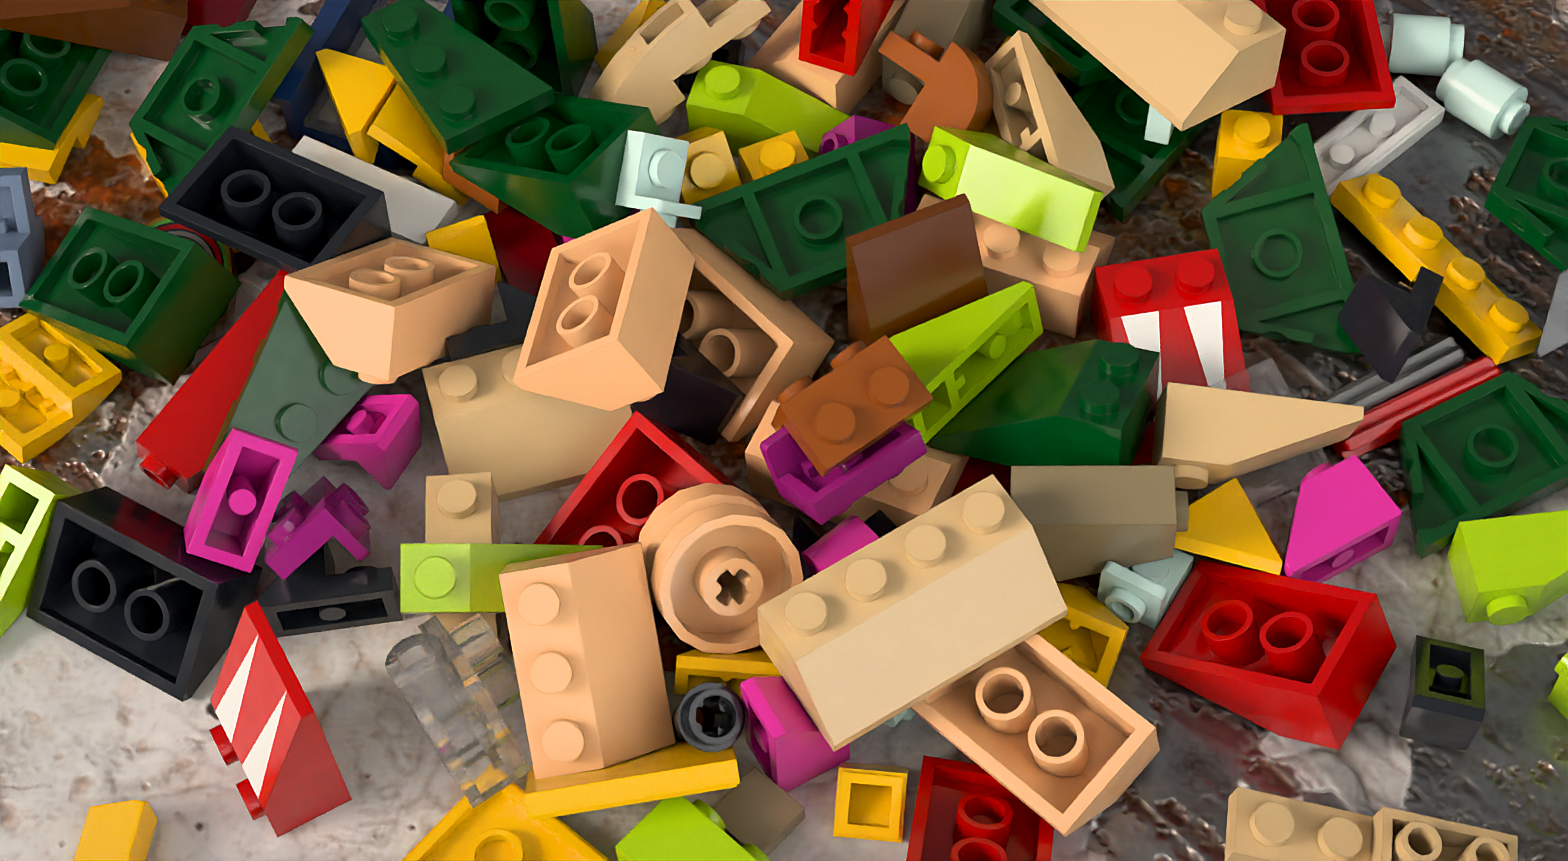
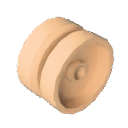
(713, 562)

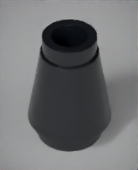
(722, 715)

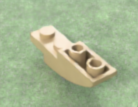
(670, 44)
(1290, 829)

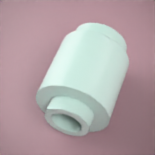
(1421, 43)
(1483, 98)

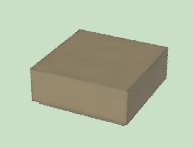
(759, 812)

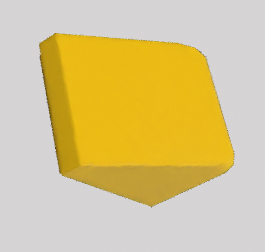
(467, 239)
(870, 802)
(117, 832)

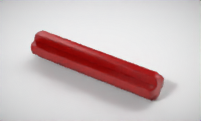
(1384, 421)

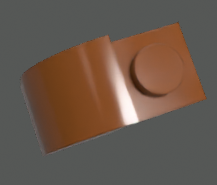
(956, 86)

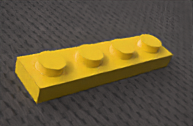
(1410, 241)

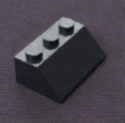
(276, 204)
(133, 594)

